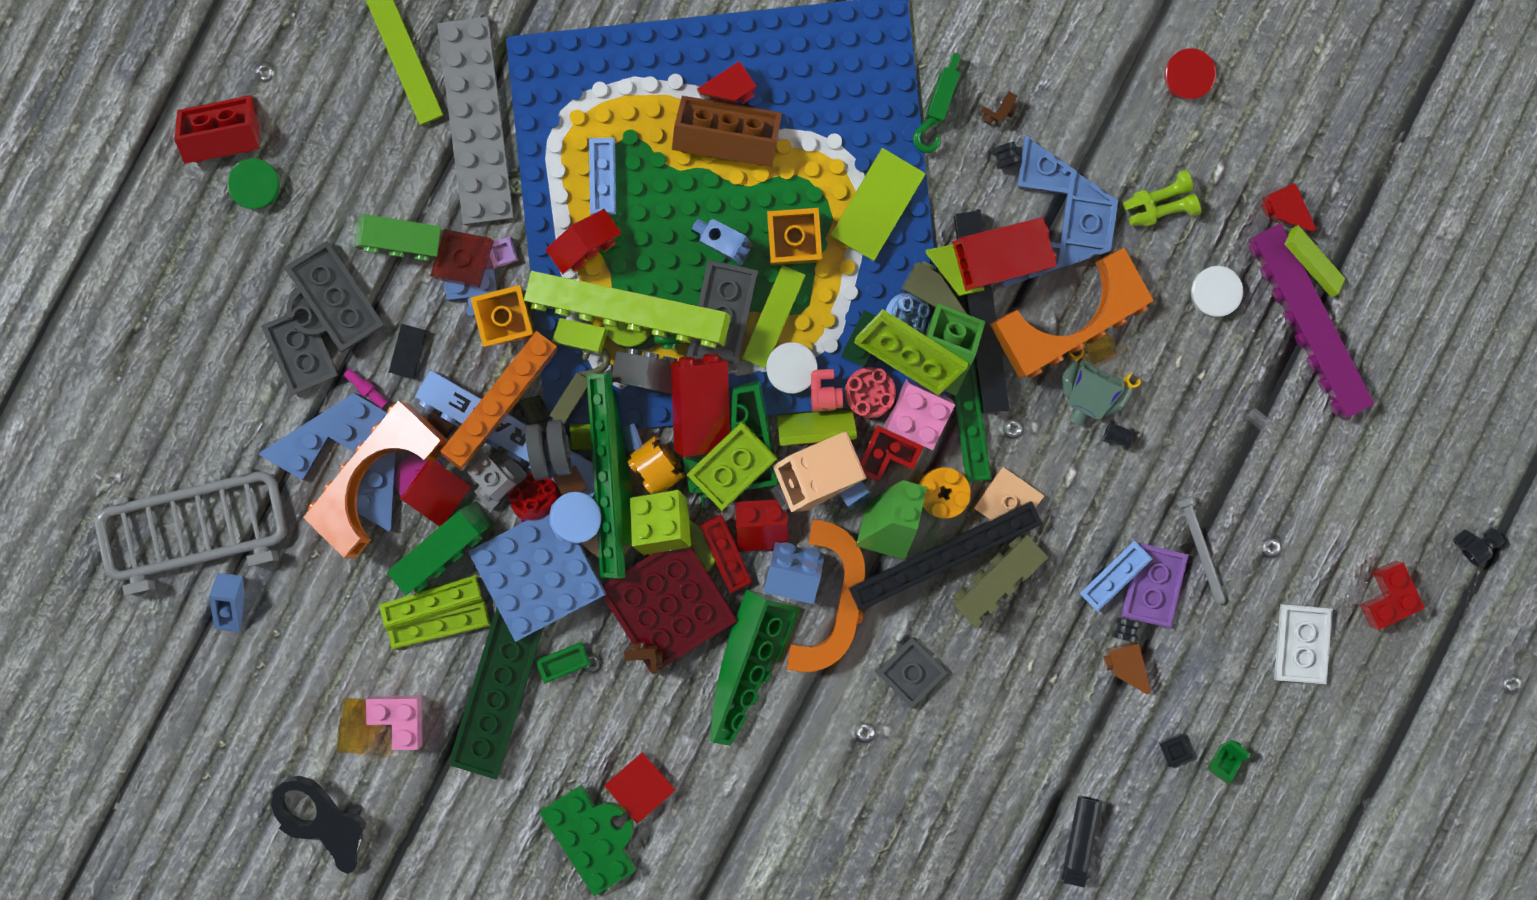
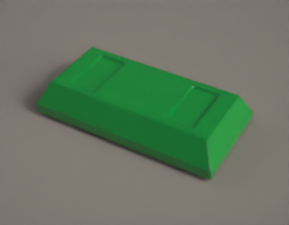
(562, 662)

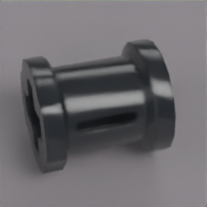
(1118, 435)

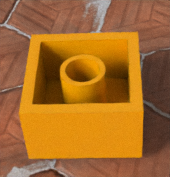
(794, 236)

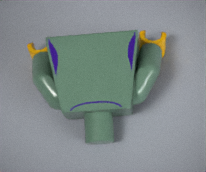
(1093, 390)

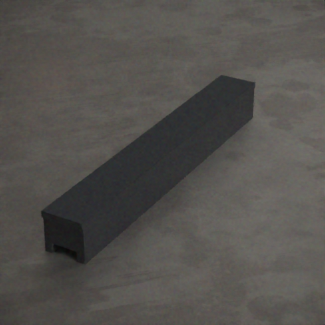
(981, 306)

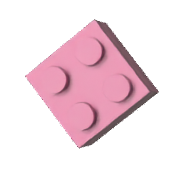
(919, 414)

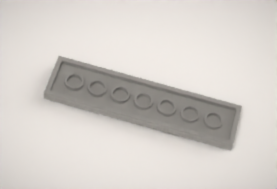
(475, 121)

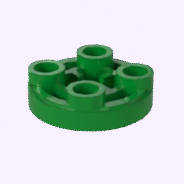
(253, 184)

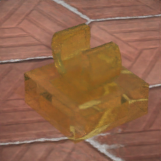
(1100, 348)

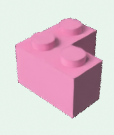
(404, 715)

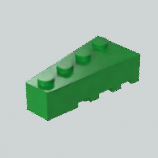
(440, 548)

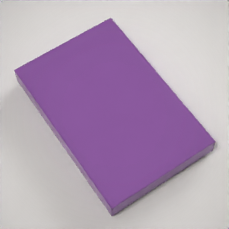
(1156, 588)

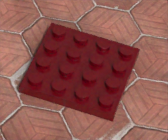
(669, 603)

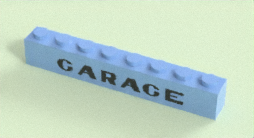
(458, 404)

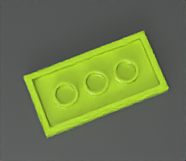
(877, 204)
(911, 352)

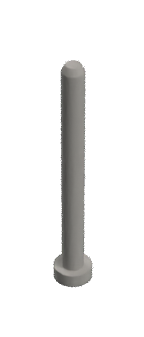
(1186, 504)

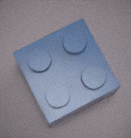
(794, 572)

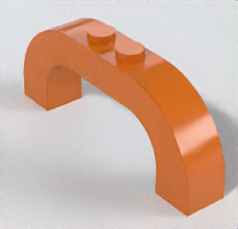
(822, 655)

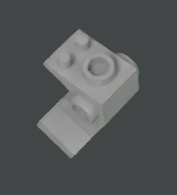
(496, 481)

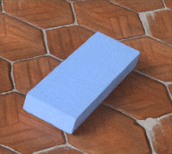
(602, 175)
(1116, 576)

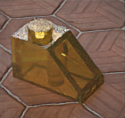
(352, 728)

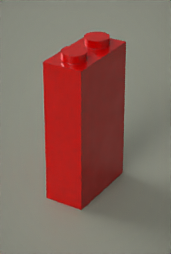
(1004, 253)
(699, 403)

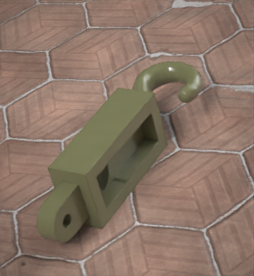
(577, 389)

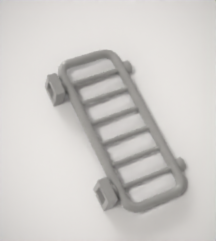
(136, 575)

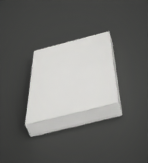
(1303, 644)

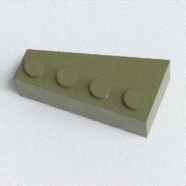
(998, 580)

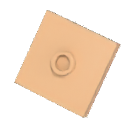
(1005, 494)

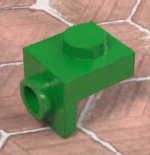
(1228, 760)

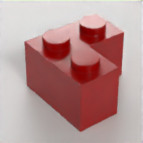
(583, 241)
(887, 446)
(1397, 599)

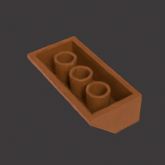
(726, 131)

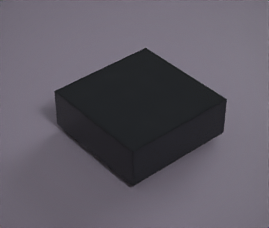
(1175, 750)

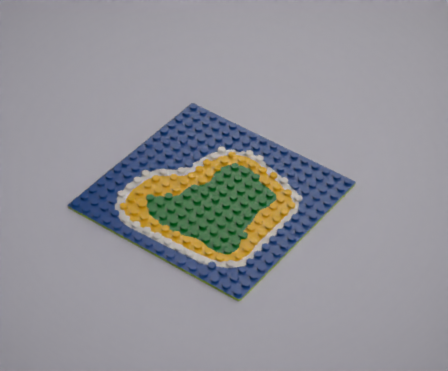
(843, 94)

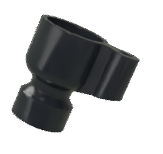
(1478, 549)

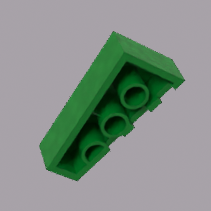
(750, 407)

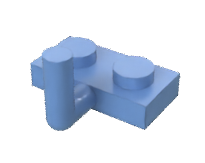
(458, 291)

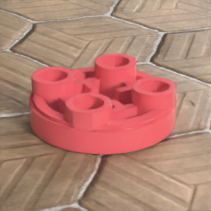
(870, 392)

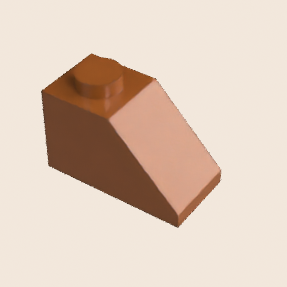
(1127, 664)

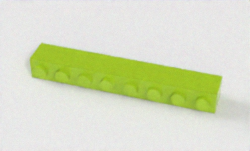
(627, 308)

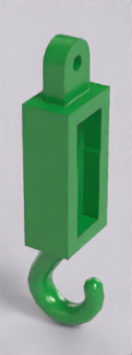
(938, 103)

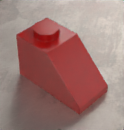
(729, 86)
(1288, 208)

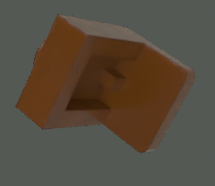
(1006, 108)
(640, 651)

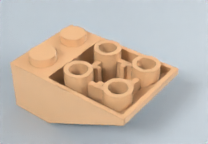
(819, 472)

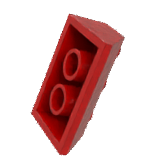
(217, 129)

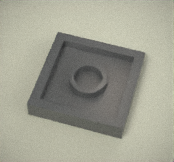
(911, 672)

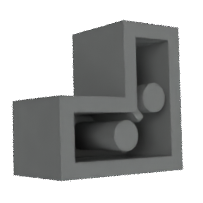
(643, 371)

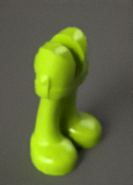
(1181, 186)

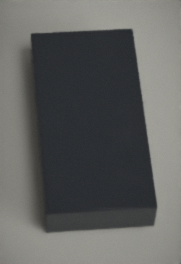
(407, 351)

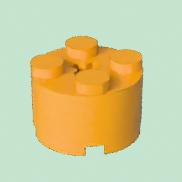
(656, 465)
(957, 498)

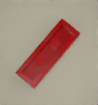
(725, 553)

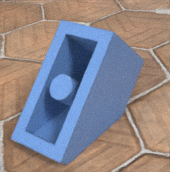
(227, 602)

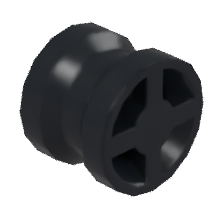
(1005, 155)
(1126, 629)

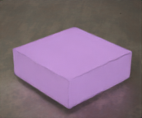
(503, 253)

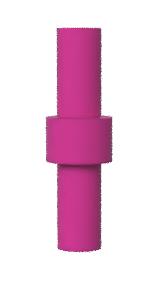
(365, 388)

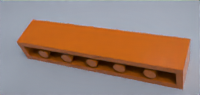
(499, 401)

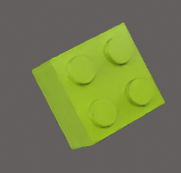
(660, 522)

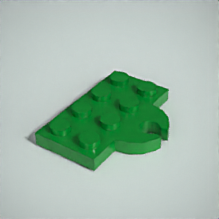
(591, 837)

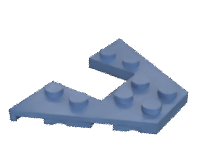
(1087, 212)
(349, 425)

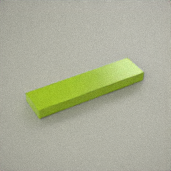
(773, 316)
(431, 602)
(441, 625)

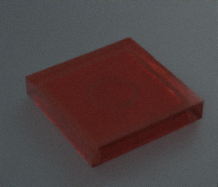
(462, 258)

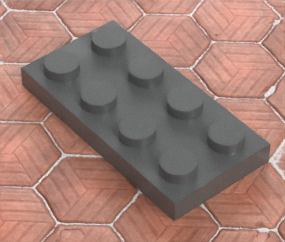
(731, 291)

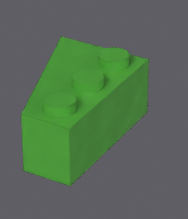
(397, 237)

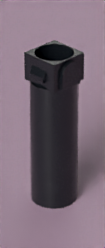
(1081, 841)

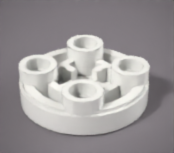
(1216, 291)
(791, 367)

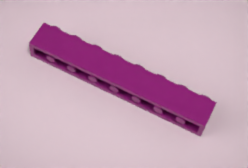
(1311, 322)

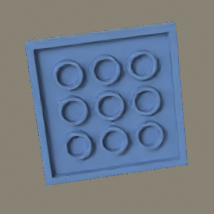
(535, 576)

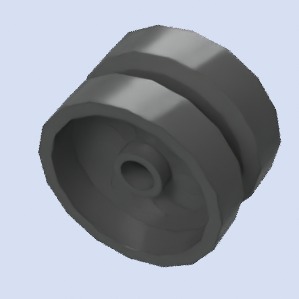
(550, 449)

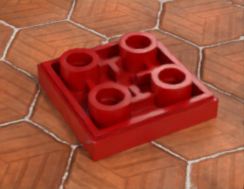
(435, 492)
(639, 787)

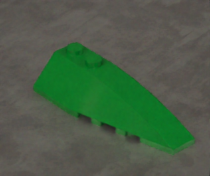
(751, 651)

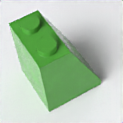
(958, 334)
(892, 519)

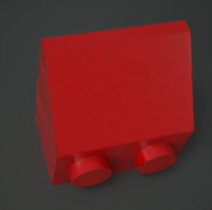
(760, 524)

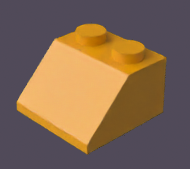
(502, 316)

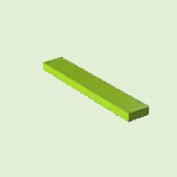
(405, 60)

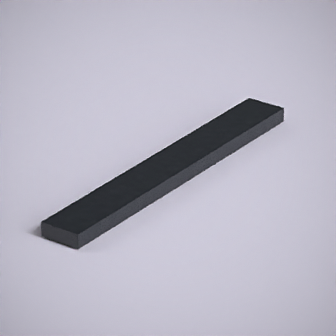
(945, 555)

